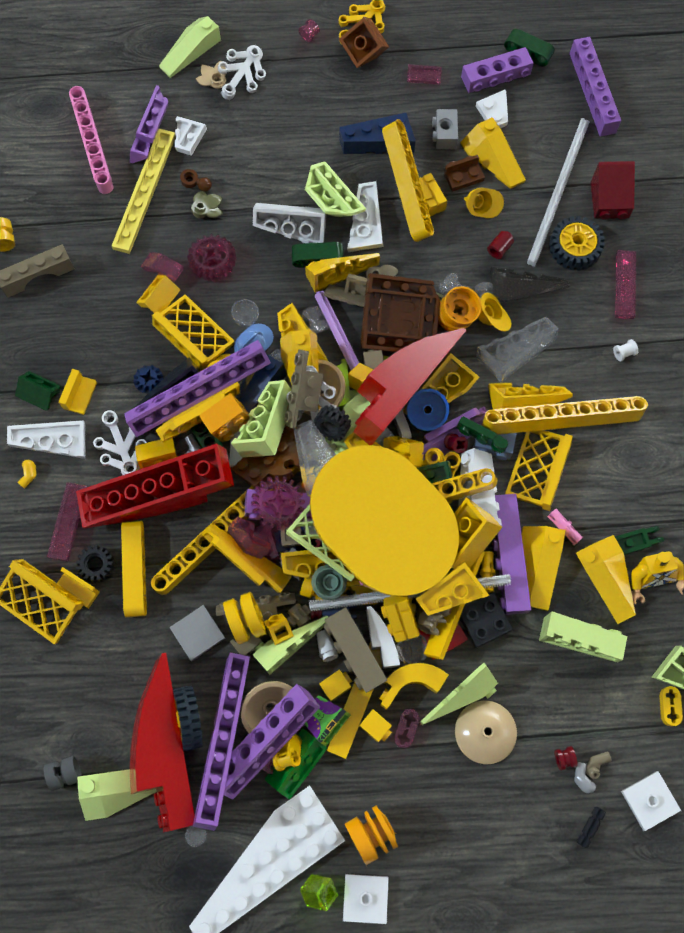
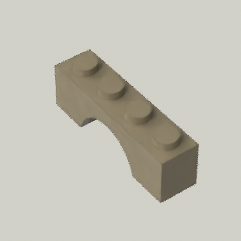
(53, 261)

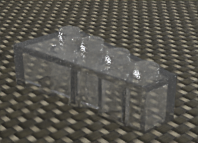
(513, 351)

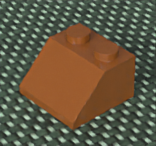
(363, 42)

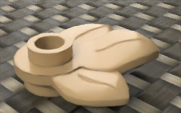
(212, 76)

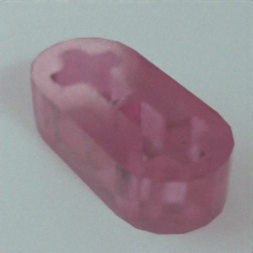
(411, 730)

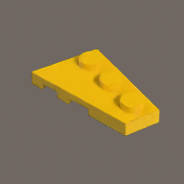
(453, 590)

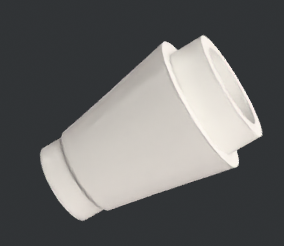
(326, 647)

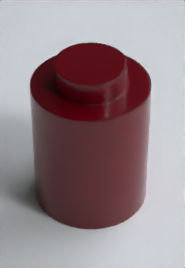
(500, 244)

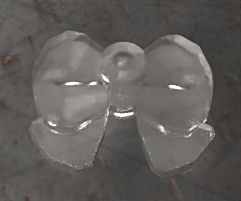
(449, 283)
(312, 315)

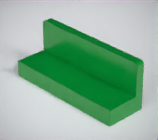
(291, 778)

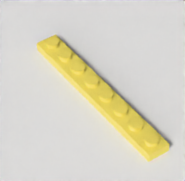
(143, 191)

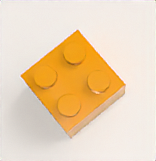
(225, 418)

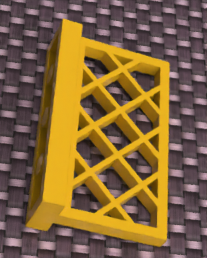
(180, 340)
(553, 475)
(49, 588)

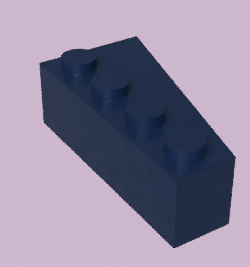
(368, 135)

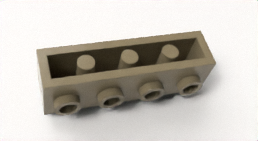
(355, 649)

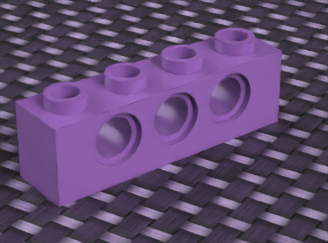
(497, 70)

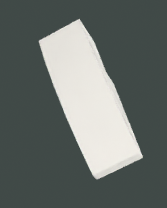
(382, 640)

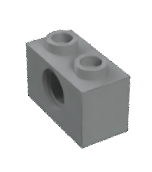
(447, 120)

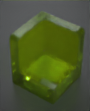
(319, 892)

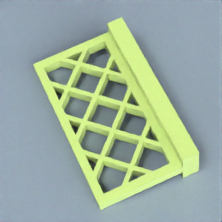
(301, 539)

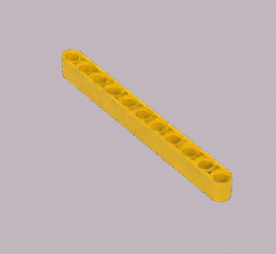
(195, 547)

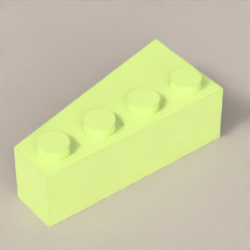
(266, 422)
(583, 637)

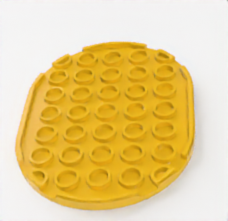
(384, 520)

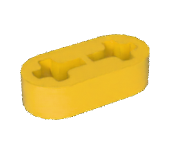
(676, 706)

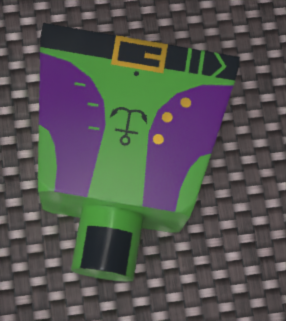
(326, 720)

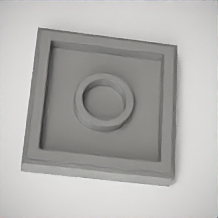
(197, 633)

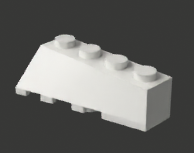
(292, 221)
(472, 461)

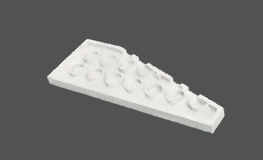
(283, 848)

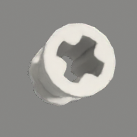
(625, 350)

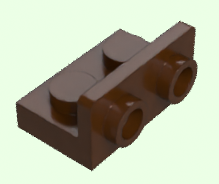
(463, 173)

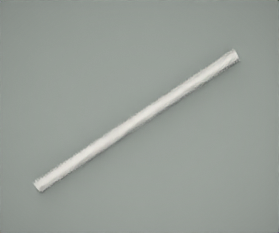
(558, 191)
(377, 596)

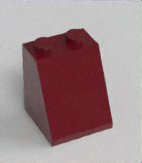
(613, 189)

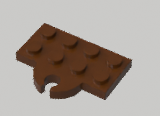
(259, 468)

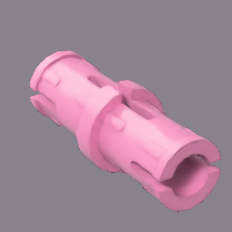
(561, 522)

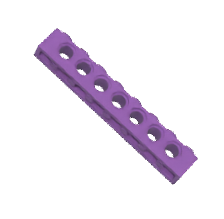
(196, 388)
(221, 742)

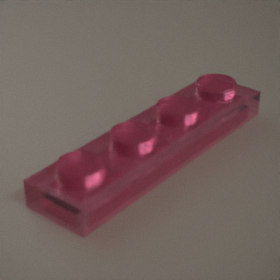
(625, 284)
(66, 524)

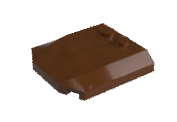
(398, 312)

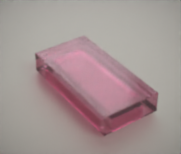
(424, 74)

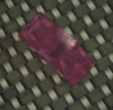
(162, 266)
(243, 532)

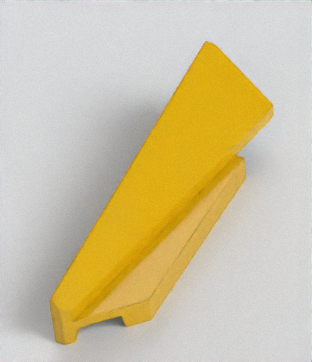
(191, 417)
(256, 569)

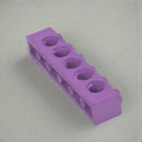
(595, 86)
(268, 738)

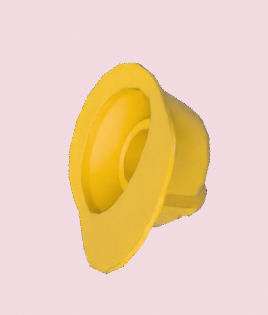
(484, 202)
(493, 313)

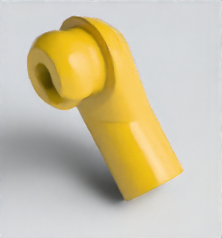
(29, 473)

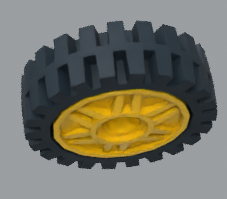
(582, 232)
(188, 718)

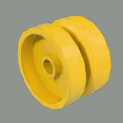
(241, 619)

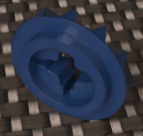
(140, 382)

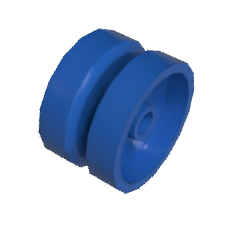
(435, 401)

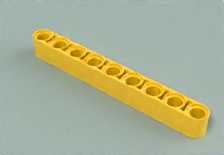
(565, 415)

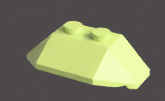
(331, 192)

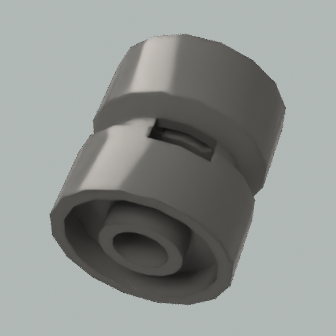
(68, 768)

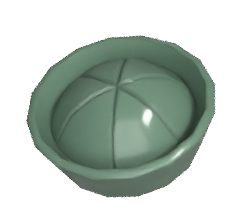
(328, 583)

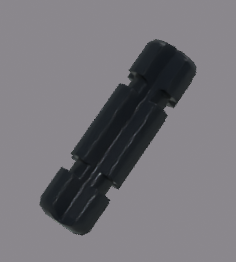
(591, 827)

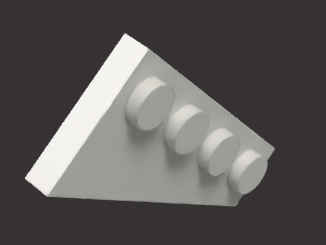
(366, 226)
(54, 438)

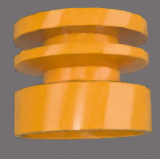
(459, 300)
(371, 834)

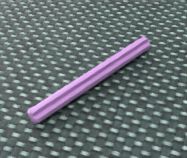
(336, 329)

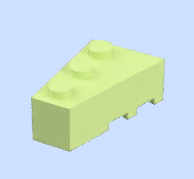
(672, 668)

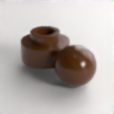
(203, 184)

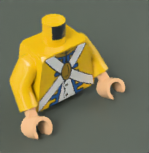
(656, 571)

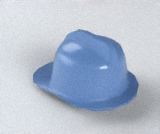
(253, 333)

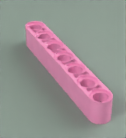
(91, 140)

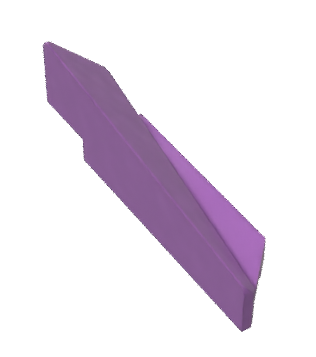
(149, 126)
(435, 438)

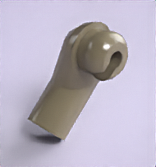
(595, 763)

